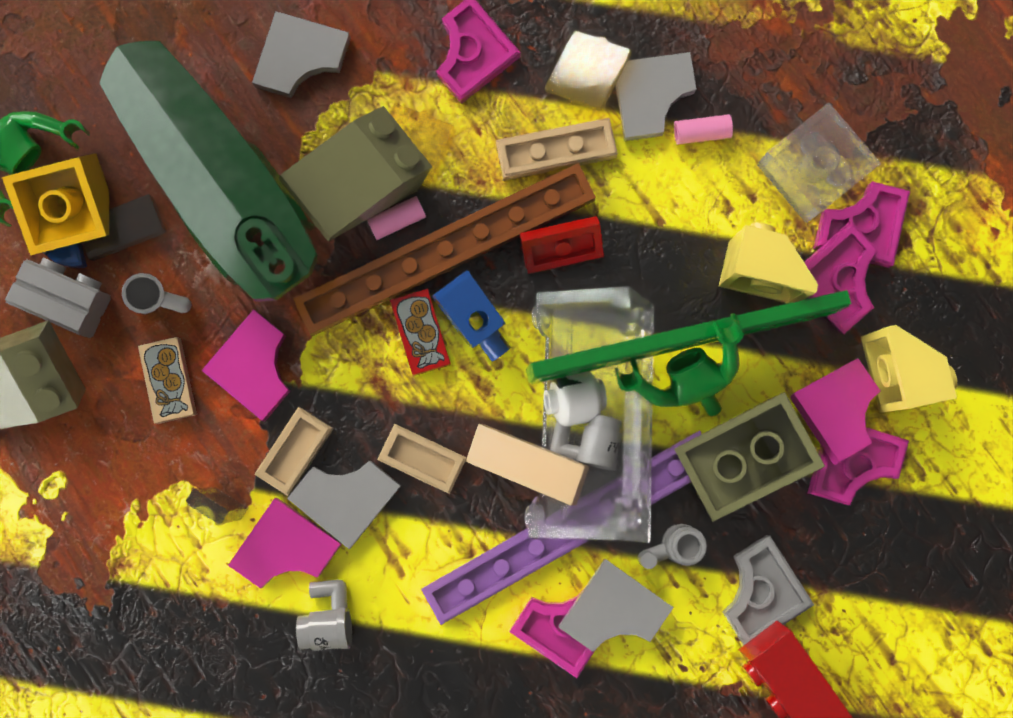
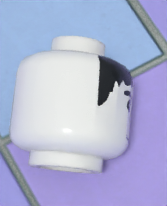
(575, 399)

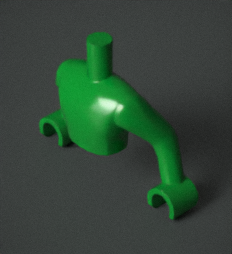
(19, 149)
(691, 374)

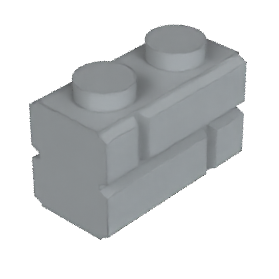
(57, 298)

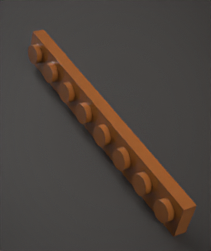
(444, 249)

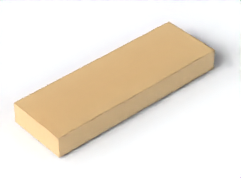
(556, 149)
(527, 464)

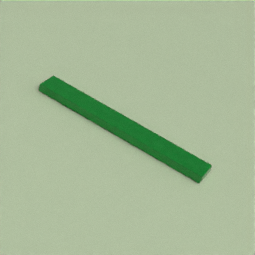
(684, 338)

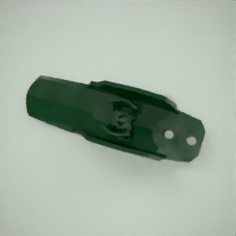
(210, 172)

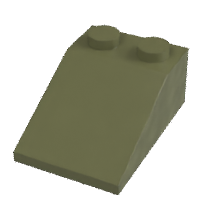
(356, 173)
(36, 377)
(749, 456)

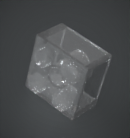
(817, 162)

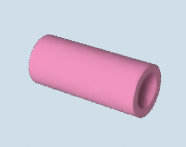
(703, 129)
(396, 218)

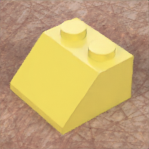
(766, 265)
(907, 370)

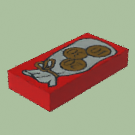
(420, 332)

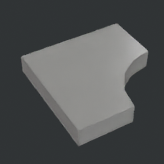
(296, 52)
(649, 90)
(345, 502)
(765, 591)
(613, 607)

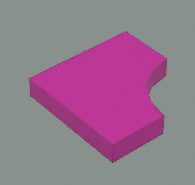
(476, 50)
(876, 215)
(843, 266)
(249, 366)
(837, 409)
(878, 460)
(283, 543)
(540, 630)

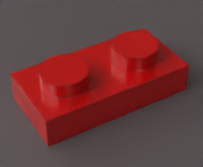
(562, 244)

